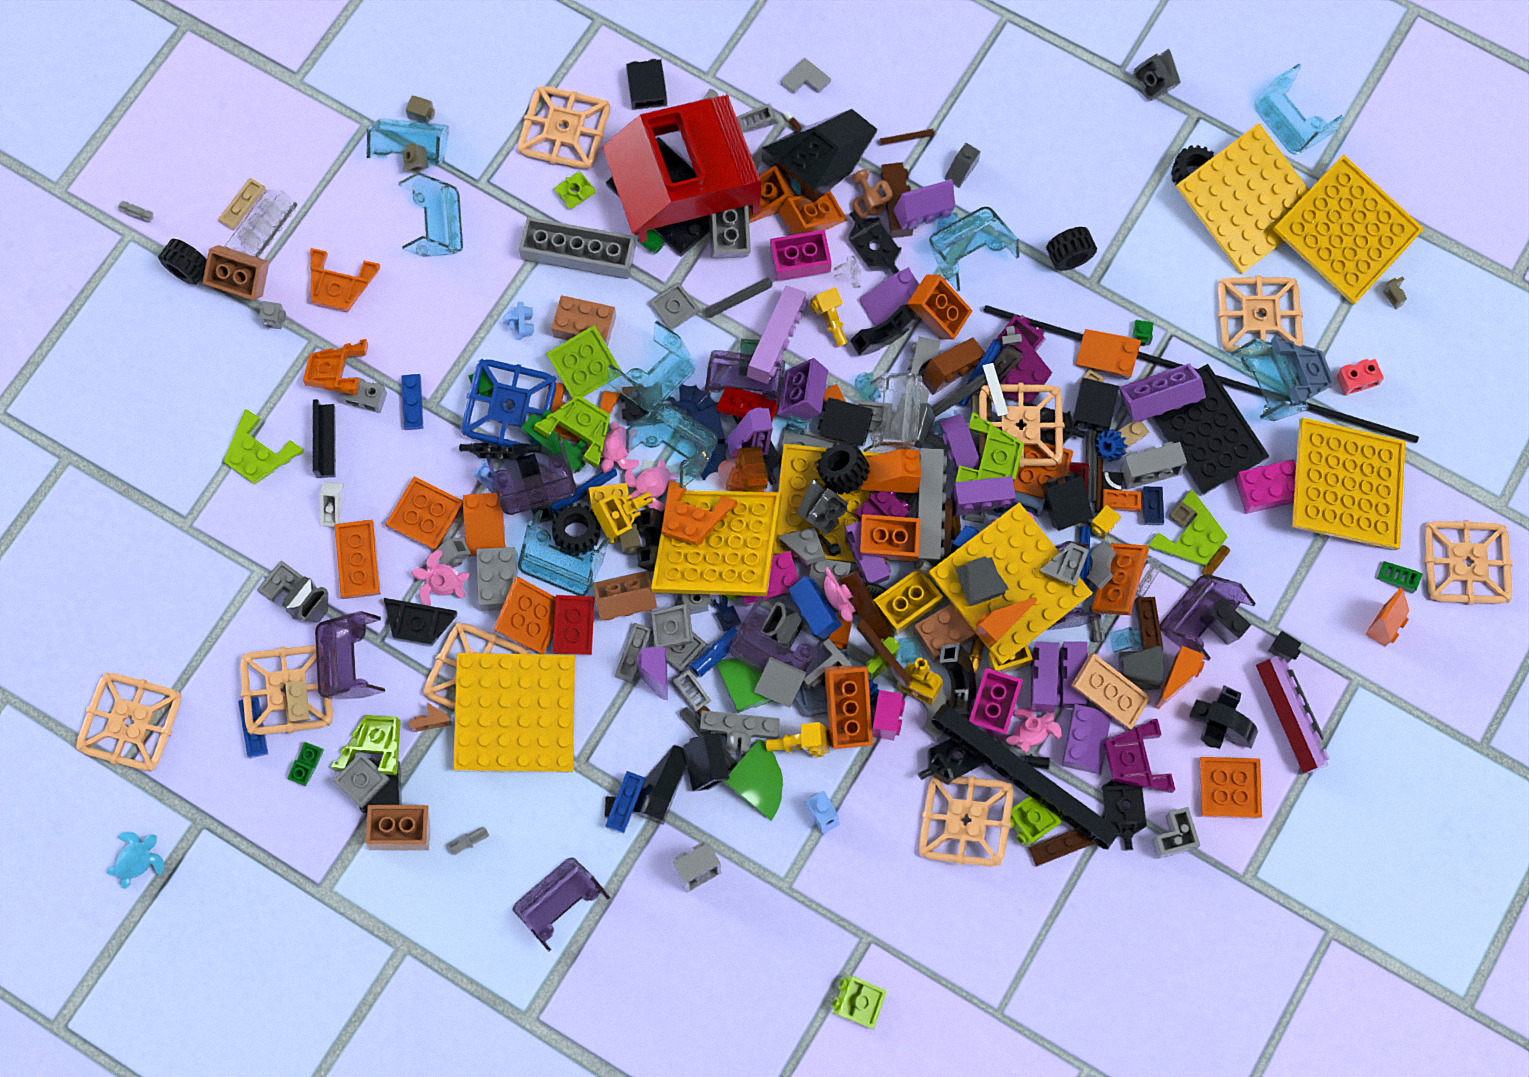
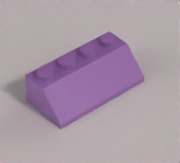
(1162, 392)

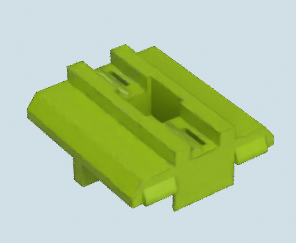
(577, 181)

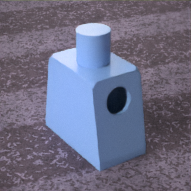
(822, 812)

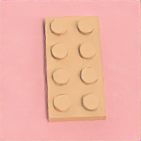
(1110, 691)

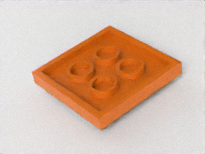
(1031, 477)
(424, 513)
(527, 616)
(1230, 787)

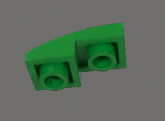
(305, 764)

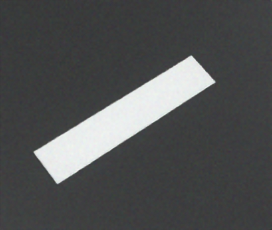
(995, 389)

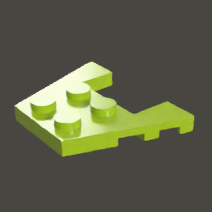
(582, 420)
(999, 456)
(251, 457)
(1200, 538)
(374, 736)

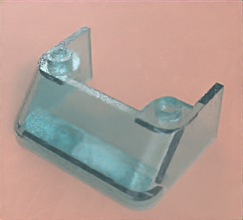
(1286, 120)
(393, 135)
(441, 215)
(968, 235)
(1273, 378)
(663, 379)
(680, 433)
(557, 567)

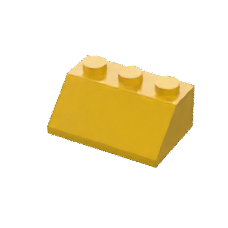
(908, 601)

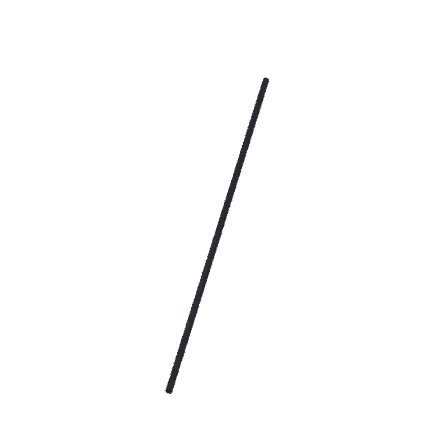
(1225, 381)

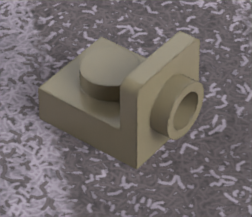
(1394, 293)

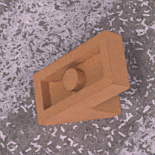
(435, 720)

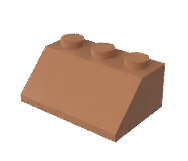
(624, 595)
(398, 827)

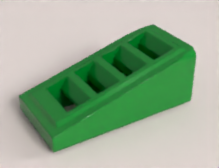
(1409, 573)

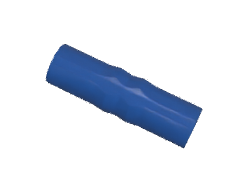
(714, 653)

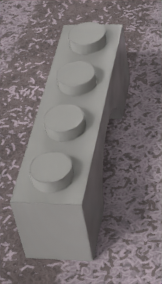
(924, 351)

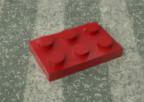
(740, 402)
(573, 625)

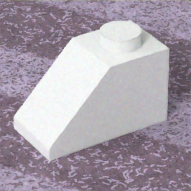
(331, 503)

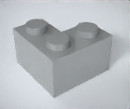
(1181, 835)

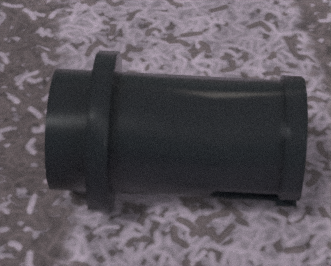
(1038, 762)

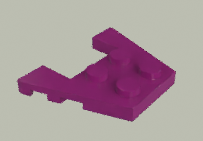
(1029, 370)
(1130, 762)

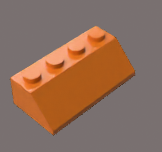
(848, 706)

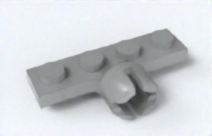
(739, 728)

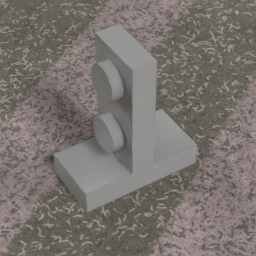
(836, 659)

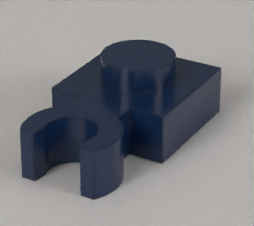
(727, 615)

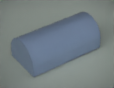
(1030, 502)

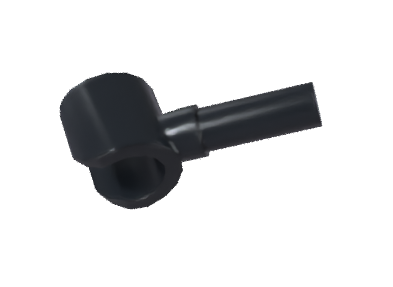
(833, 549)

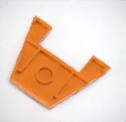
(334, 288)
(327, 366)
(608, 401)
(691, 522)

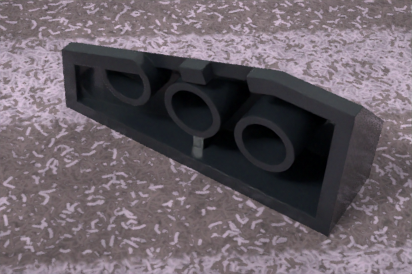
(661, 786)

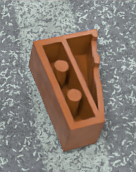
(952, 365)

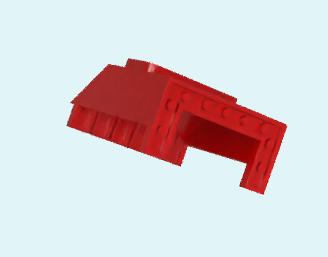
(716, 152)

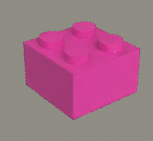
(887, 713)

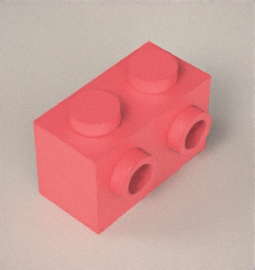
(1360, 376)

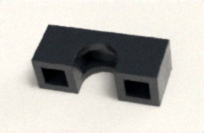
(650, 523)

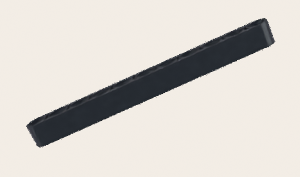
(1025, 777)

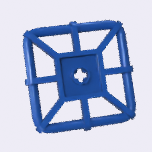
(502, 394)

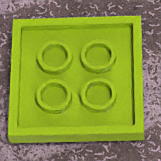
(583, 362)

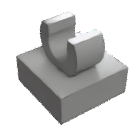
(1011, 338)

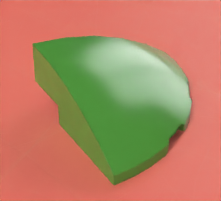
(740, 684)
(758, 780)

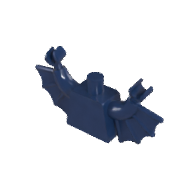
(703, 410)

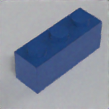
(814, 607)

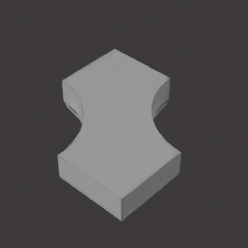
(1102, 558)
(931, 710)

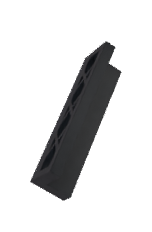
(324, 440)

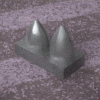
(1006, 361)

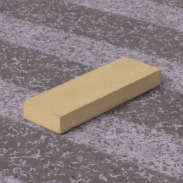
(242, 204)

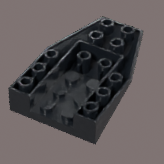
(822, 152)

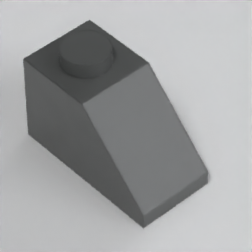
(963, 164)

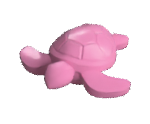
(615, 450)
(652, 480)
(439, 579)
(838, 596)
(1033, 730)

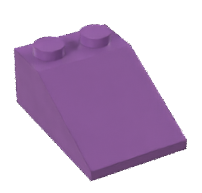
(889, 296)

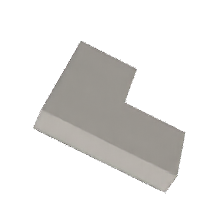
(804, 73)
(281, 577)

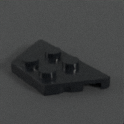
(417, 622)

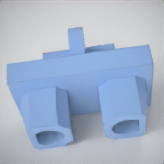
(518, 318)
(484, 476)

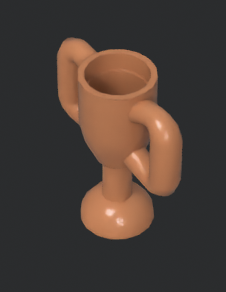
(872, 199)

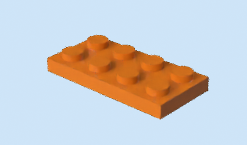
(357, 559)
(1120, 592)

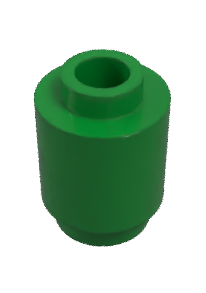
(654, 242)

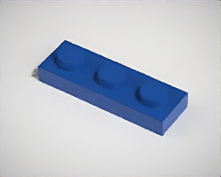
(412, 402)
(255, 744)
(625, 802)

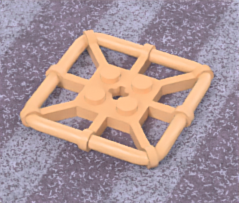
(570, 136)
(1253, 304)
(1031, 417)
(1476, 553)
(441, 658)
(276, 699)
(135, 732)
(974, 830)

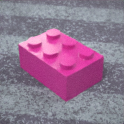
(800, 255)
(1267, 486)
(782, 577)
(995, 702)

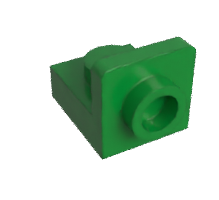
(1143, 331)

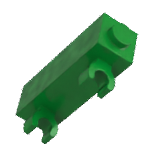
(550, 444)

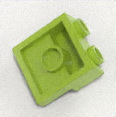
(876, 665)
(1032, 821)
(859, 1001)

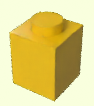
(1104, 522)

